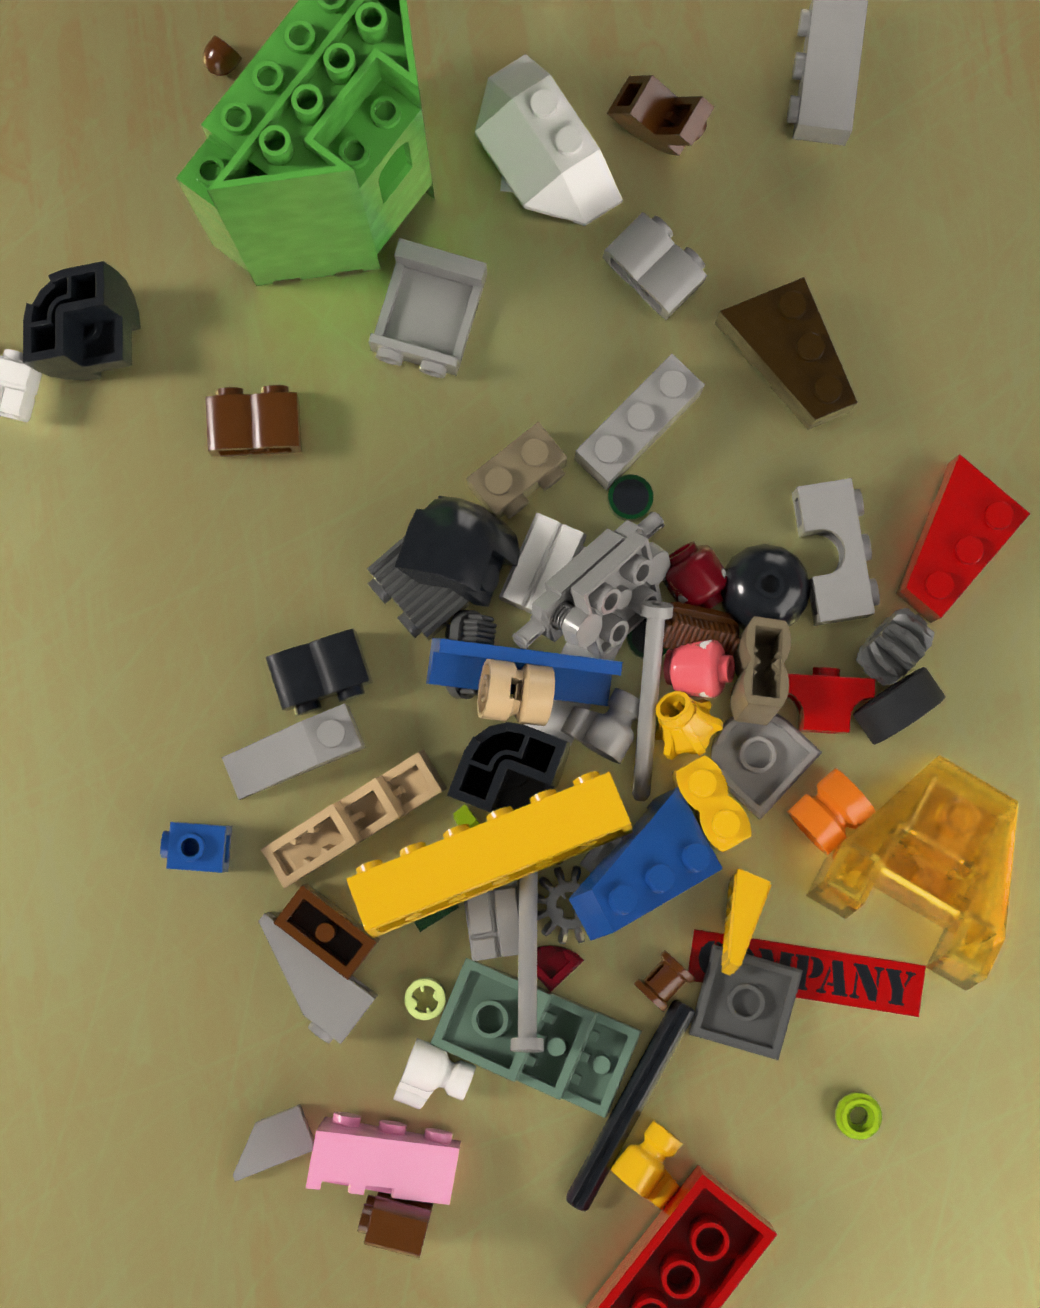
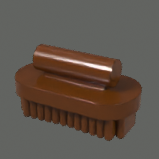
(700, 624)

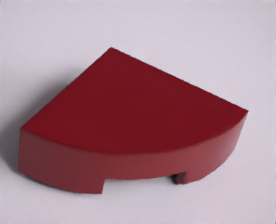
(555, 964)

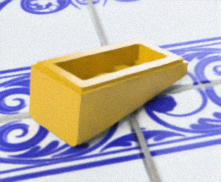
(743, 908)

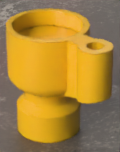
(643, 1166)

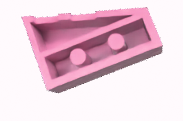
(384, 1159)

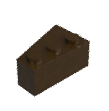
(792, 351)

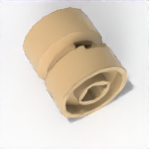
(531, 697)

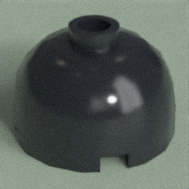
(765, 584)

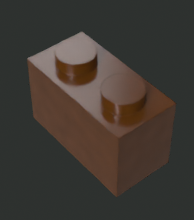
(326, 931)

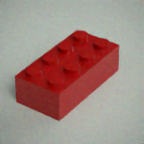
(690, 1251)

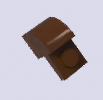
(658, 115)

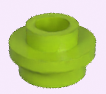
(868, 1126)

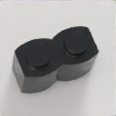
(319, 671)

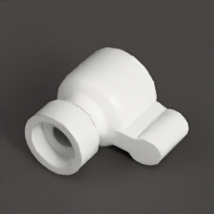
(432, 1069)

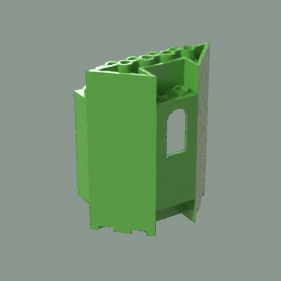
(315, 144)

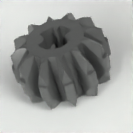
(895, 646)
(556, 912)

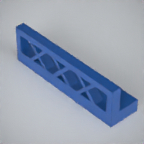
(576, 677)

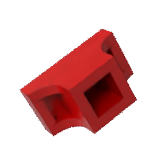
(826, 699)

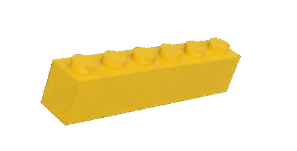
(489, 854)

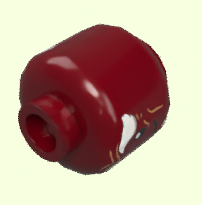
(696, 576)

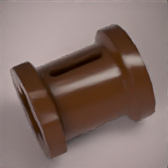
(664, 981)

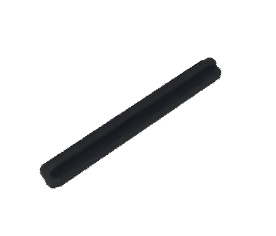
(630, 1105)

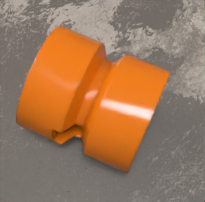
(831, 811)

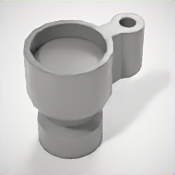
(609, 732)

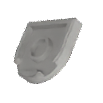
(761, 760)

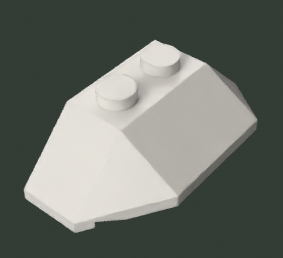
(543, 146)

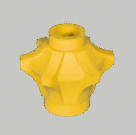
(685, 724)

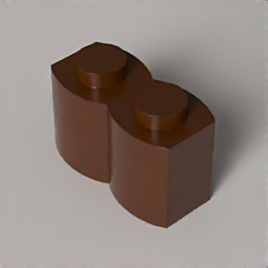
(253, 423)
(395, 1224)

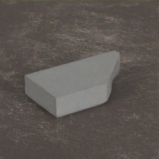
(275, 1142)

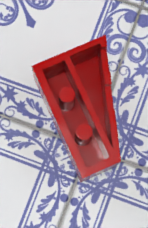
(959, 538)

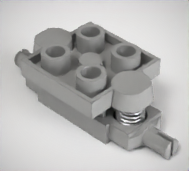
(601, 590)

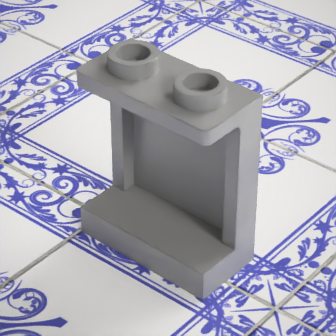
(428, 309)

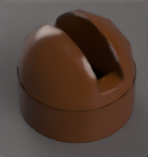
(220, 57)

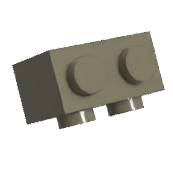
(517, 472)

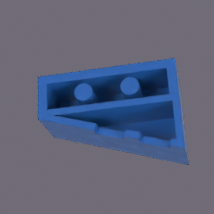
(646, 867)

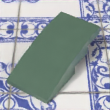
(582, 1047)

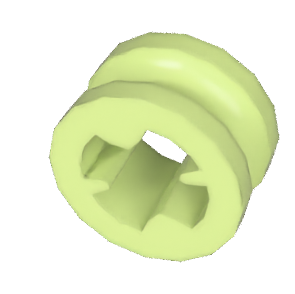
(411, 1001)

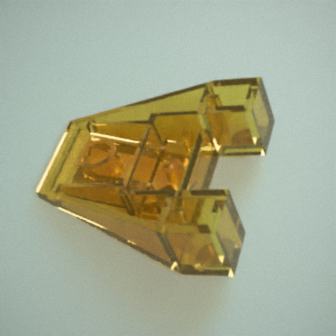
(942, 853)

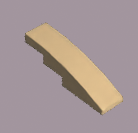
(353, 818)

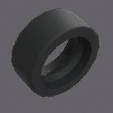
(899, 705)

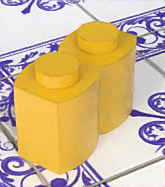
(707, 794)

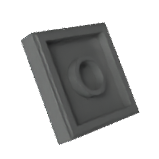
(747, 1007)

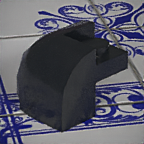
(81, 323)
(458, 548)
(508, 766)

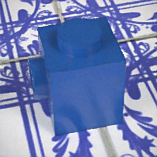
(197, 847)

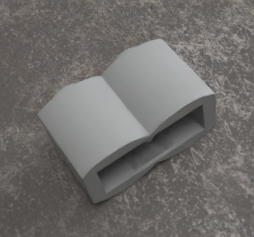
(655, 264)

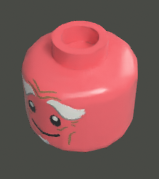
(699, 668)

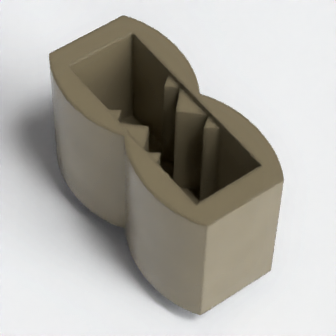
(761, 671)

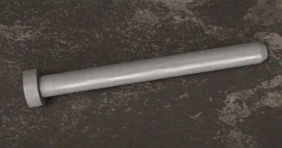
(656, 613)
(527, 968)

